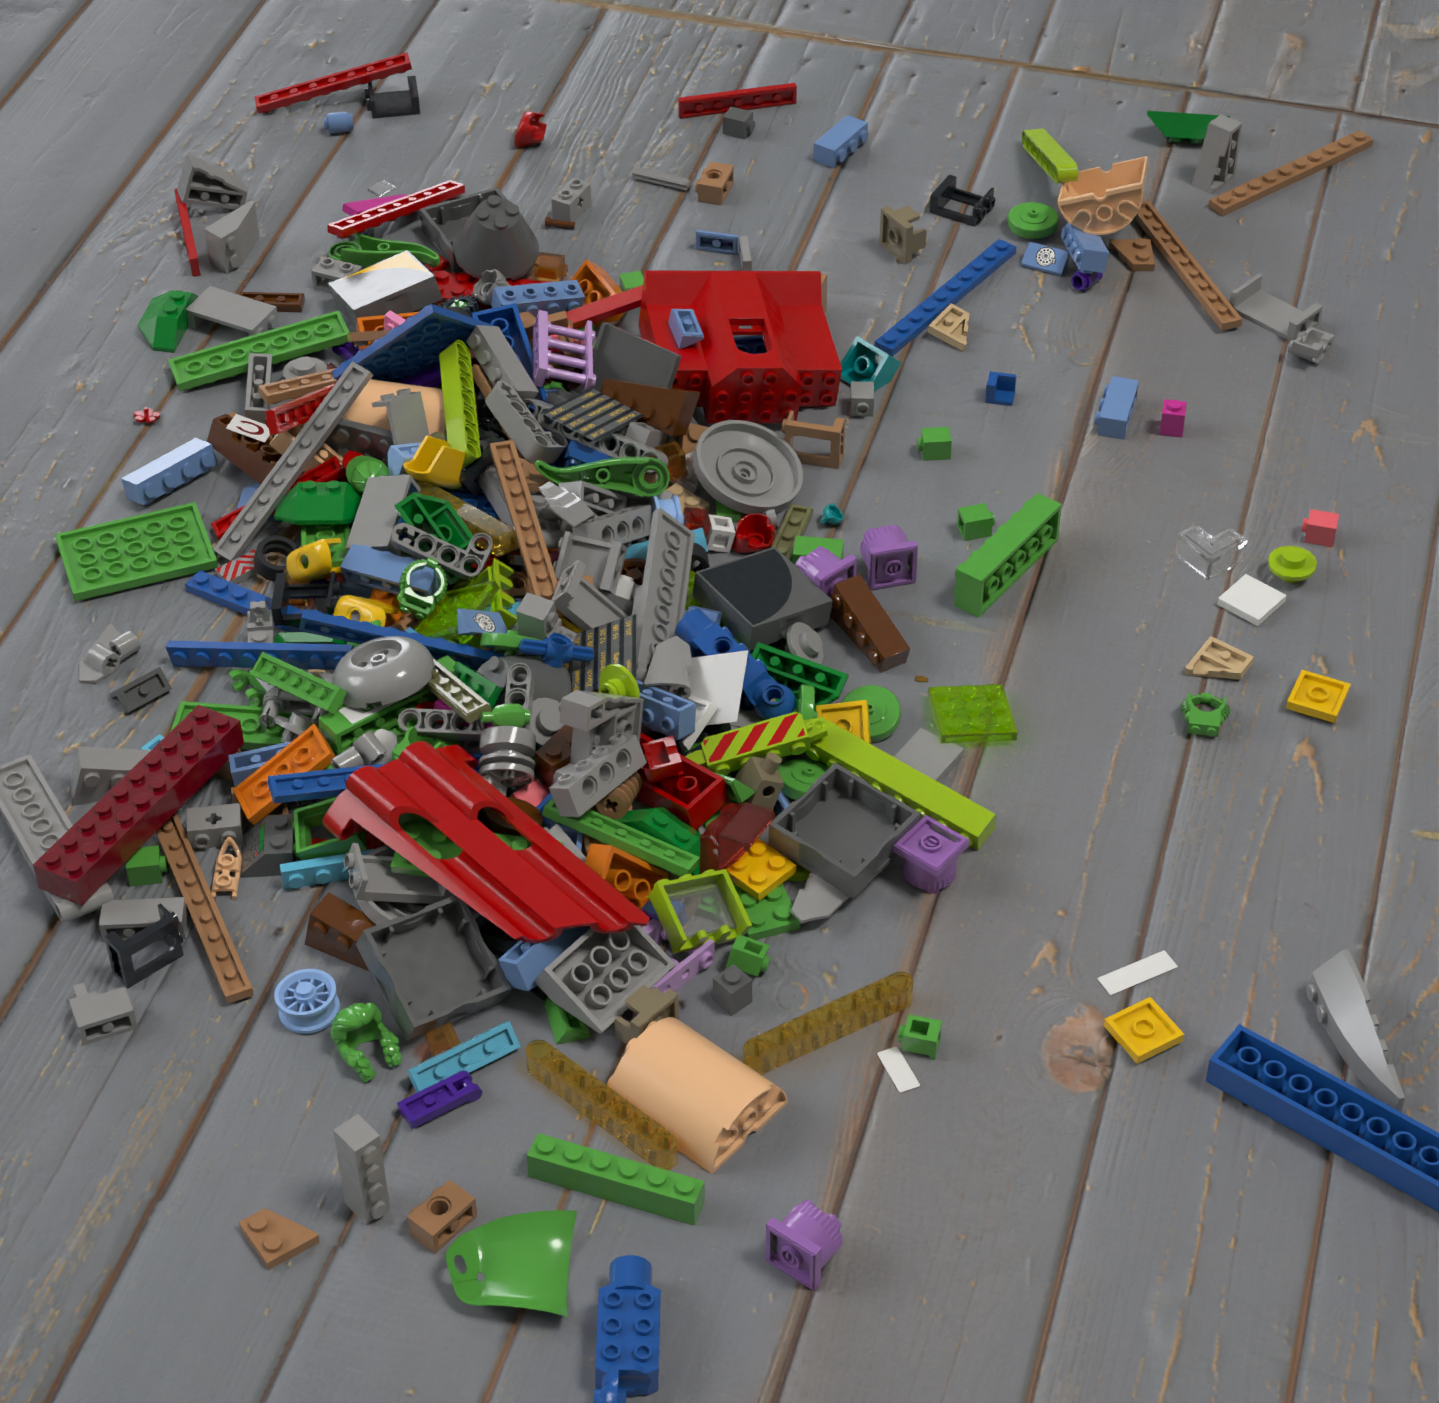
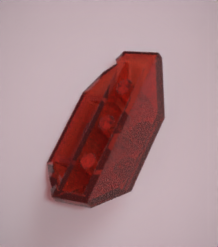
(732, 834)

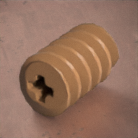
(620, 799)

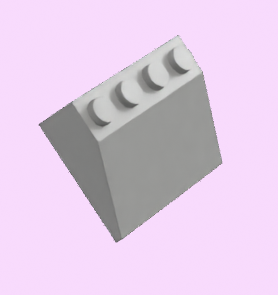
(602, 972)

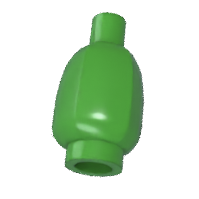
(507, 715)

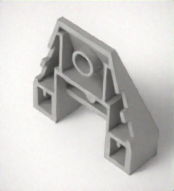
(595, 720)

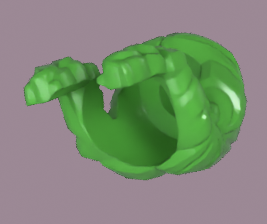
(362, 1024)

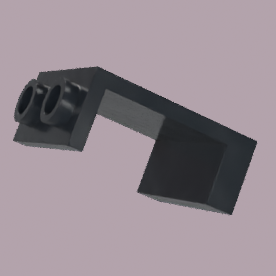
(393, 103)

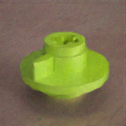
(1292, 563)
(618, 681)

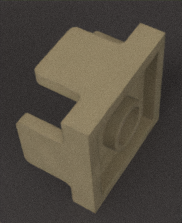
(898, 233)
(650, 1006)

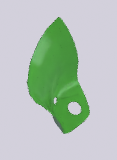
(521, 1259)

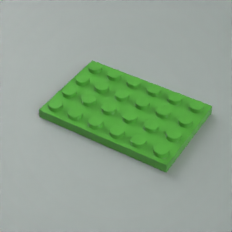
(135, 551)

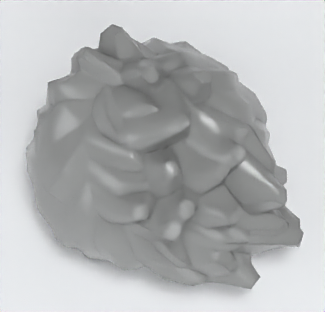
(484, 288)

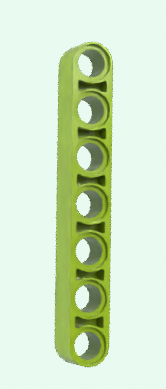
(1050, 155)
(460, 401)

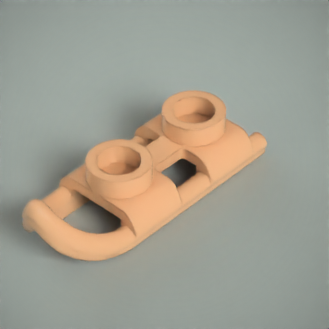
(226, 863)

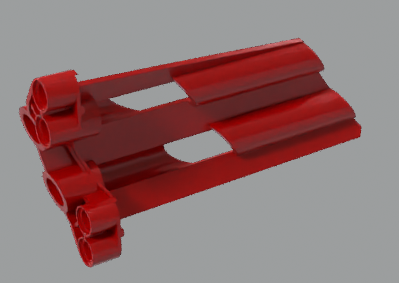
(521, 891)

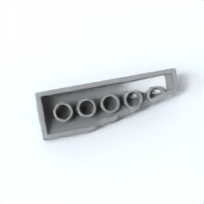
(1342, 1008)

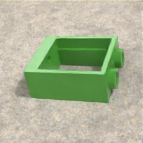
(312, 816)

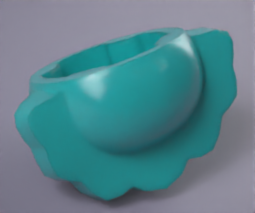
(831, 515)

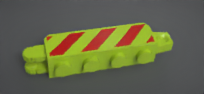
(777, 735)

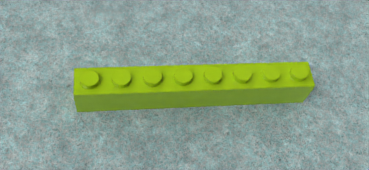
(904, 784)

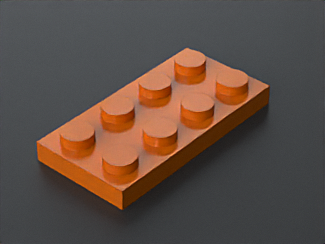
(304, 754)

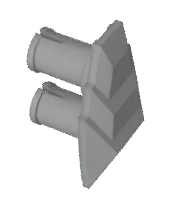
(564, 505)

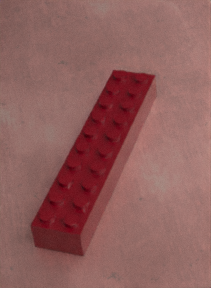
(138, 805)

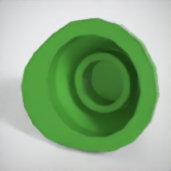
(363, 467)

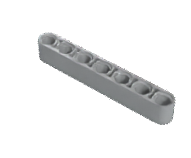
(623, 444)

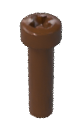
(559, 223)

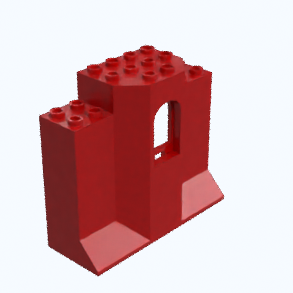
(737, 385)

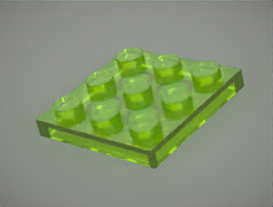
(444, 619)
(972, 713)

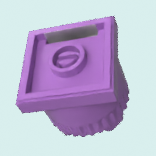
(889, 557)
(826, 568)
(930, 854)
(803, 1242)

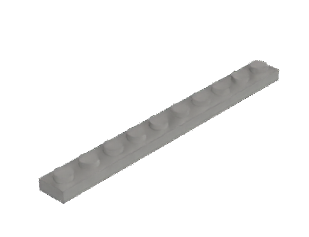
(293, 462)

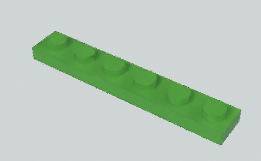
(299, 683)
(627, 839)

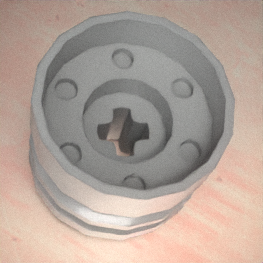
(508, 755)

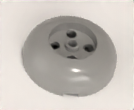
(383, 671)

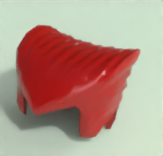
(530, 130)
(753, 534)

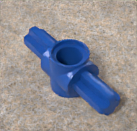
(556, 650)

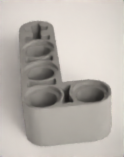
(522, 426)
(440, 547)

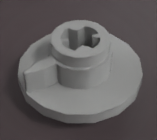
(303, 366)
(803, 642)
(545, 719)
(294, 726)

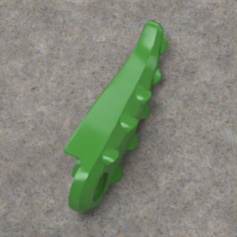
(371, 250)
(617, 474)

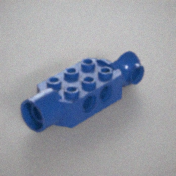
(758, 686)
(627, 1332)

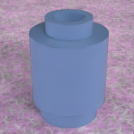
(338, 122)

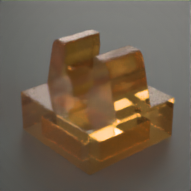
(441, 1038)

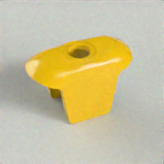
(436, 463)
(319, 561)
(369, 609)

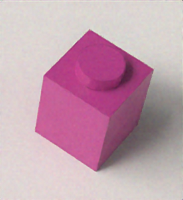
(1173, 418)

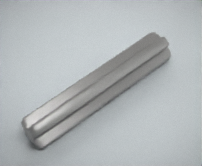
(660, 178)

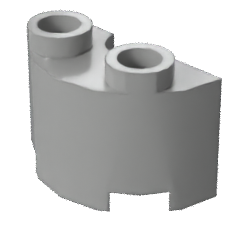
(1311, 345)

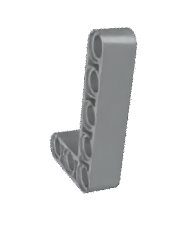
(452, 720)

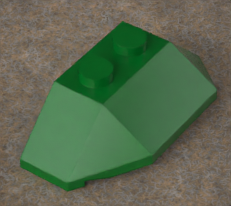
(1182, 125)
(166, 320)
(319, 503)
(438, 519)
(795, 671)
(666, 827)

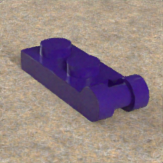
(439, 1098)

